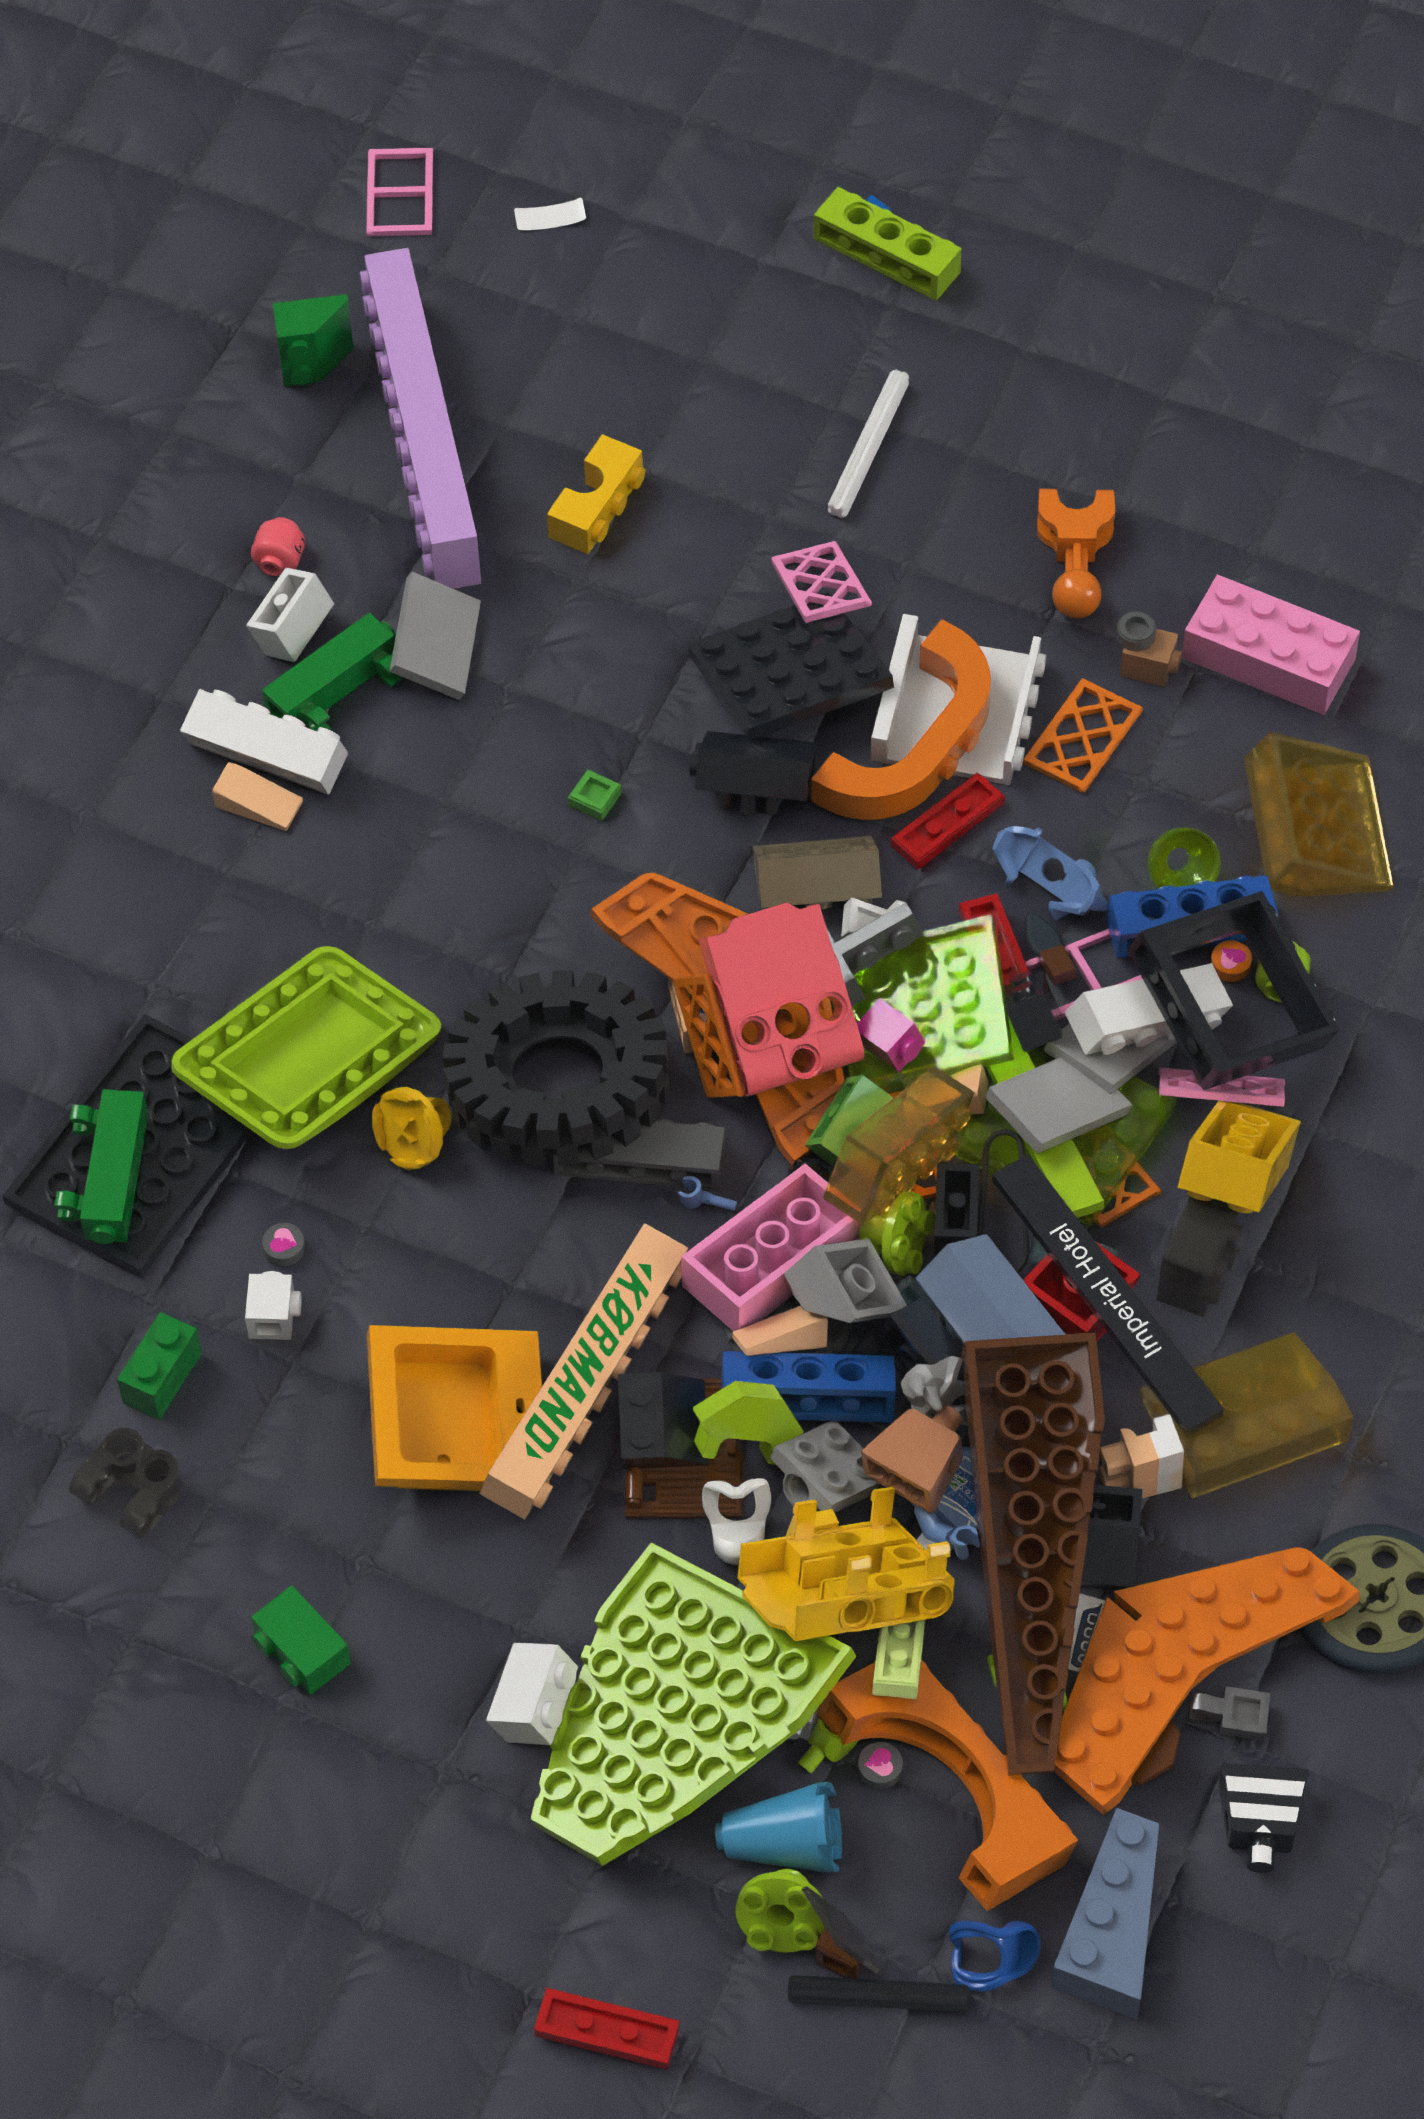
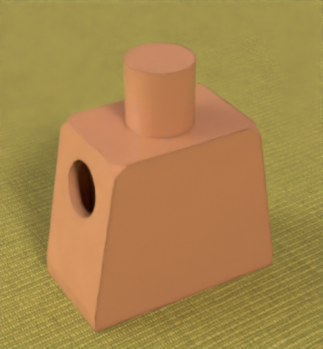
(917, 1456)

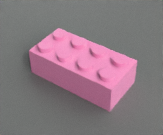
(1270, 644)
(744, 1261)

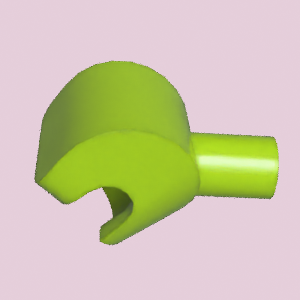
(824, 1744)

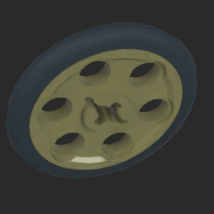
(1338, 1637)

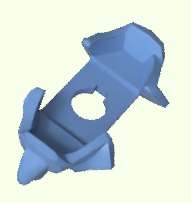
(1026, 852)

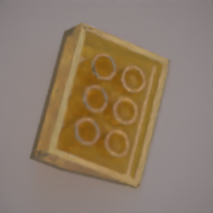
(1316, 818)
(1274, 1413)

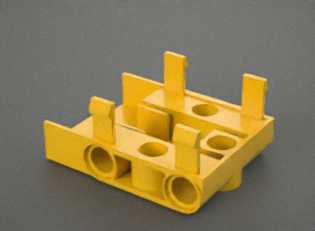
(845, 1574)

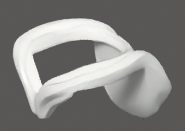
(728, 1533)

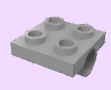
(824, 1467)

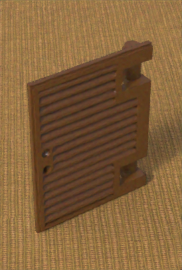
(681, 1487)

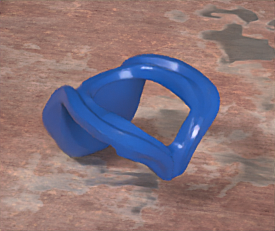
(1018, 1948)

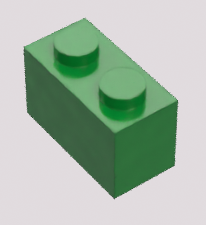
(159, 1366)
(299, 1641)

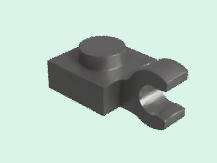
(1240, 1711)

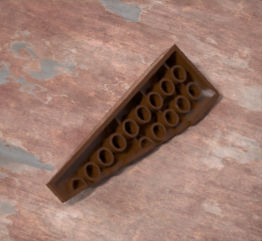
(1034, 1470)

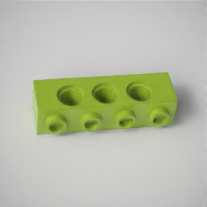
(887, 243)

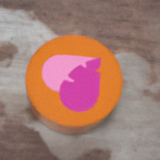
(1231, 960)

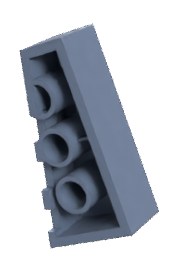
(1109, 1931)

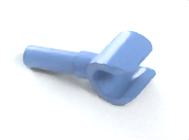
(699, 1196)

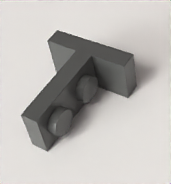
(873, 942)

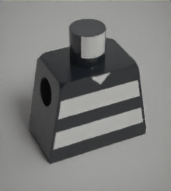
(1261, 1810)

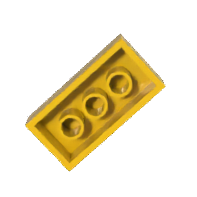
(1238, 1156)

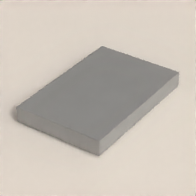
(435, 635)
(1108, 1070)
(1055, 1104)

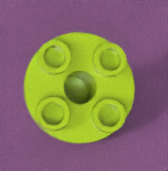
(901, 1233)
(777, 1912)

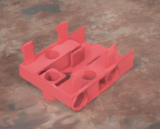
(774, 961)

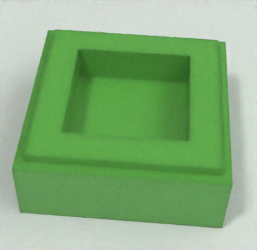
(594, 795)

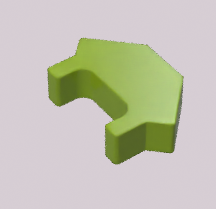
(745, 1413)

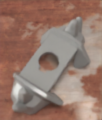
(935, 1385)

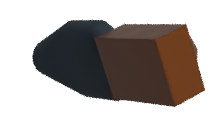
(1049, 948)

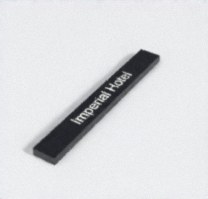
(1108, 1295)

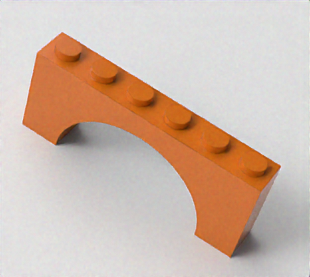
(1020, 1831)

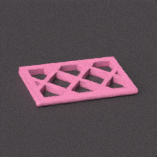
(832, 605)
(1257, 1089)

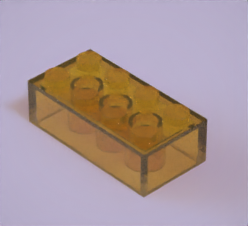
(899, 1145)

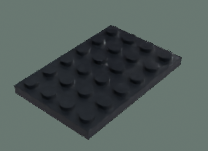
(181, 1157)

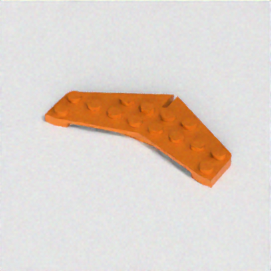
(662, 927)
(1182, 1633)

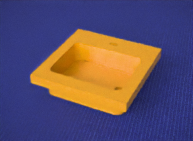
(446, 1401)

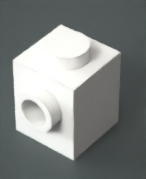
(271, 1306)

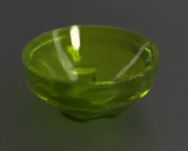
(1202, 861)

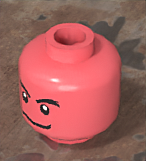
(278, 546)

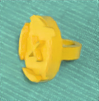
(410, 1126)

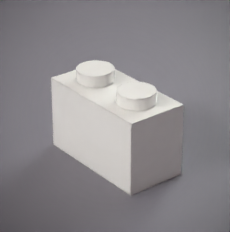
(290, 614)
(532, 1693)

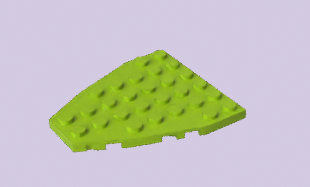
(673, 1705)

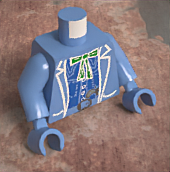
(956, 1513)

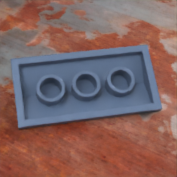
(983, 1293)

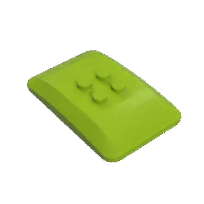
(307, 1047)

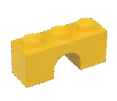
(585, 518)

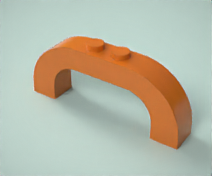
(895, 789)

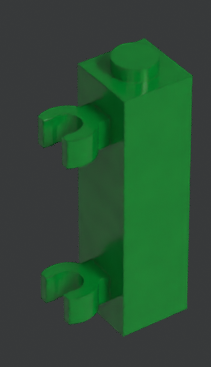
(333, 673)
(113, 1166)

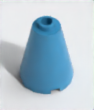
(785, 1830)

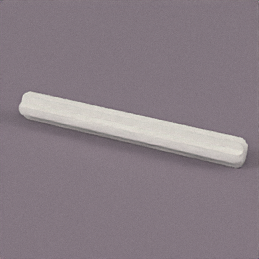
(868, 444)

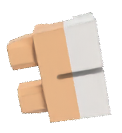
(1146, 1460)

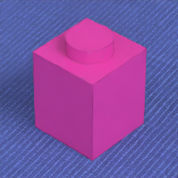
(890, 1035)

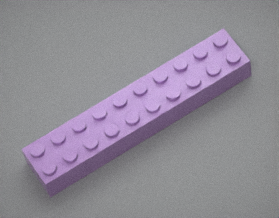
(420, 420)

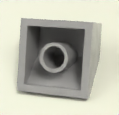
(844, 1282)

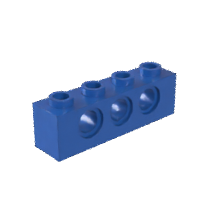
(1129, 909)
(821, 1384)

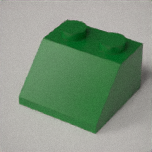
(312, 337)

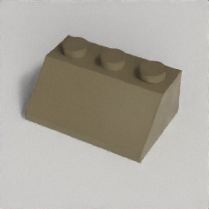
(818, 872)

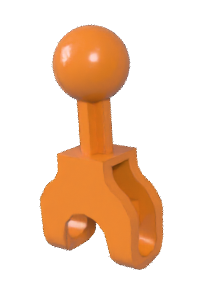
(1075, 539)

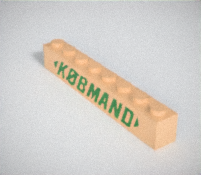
(583, 1373)

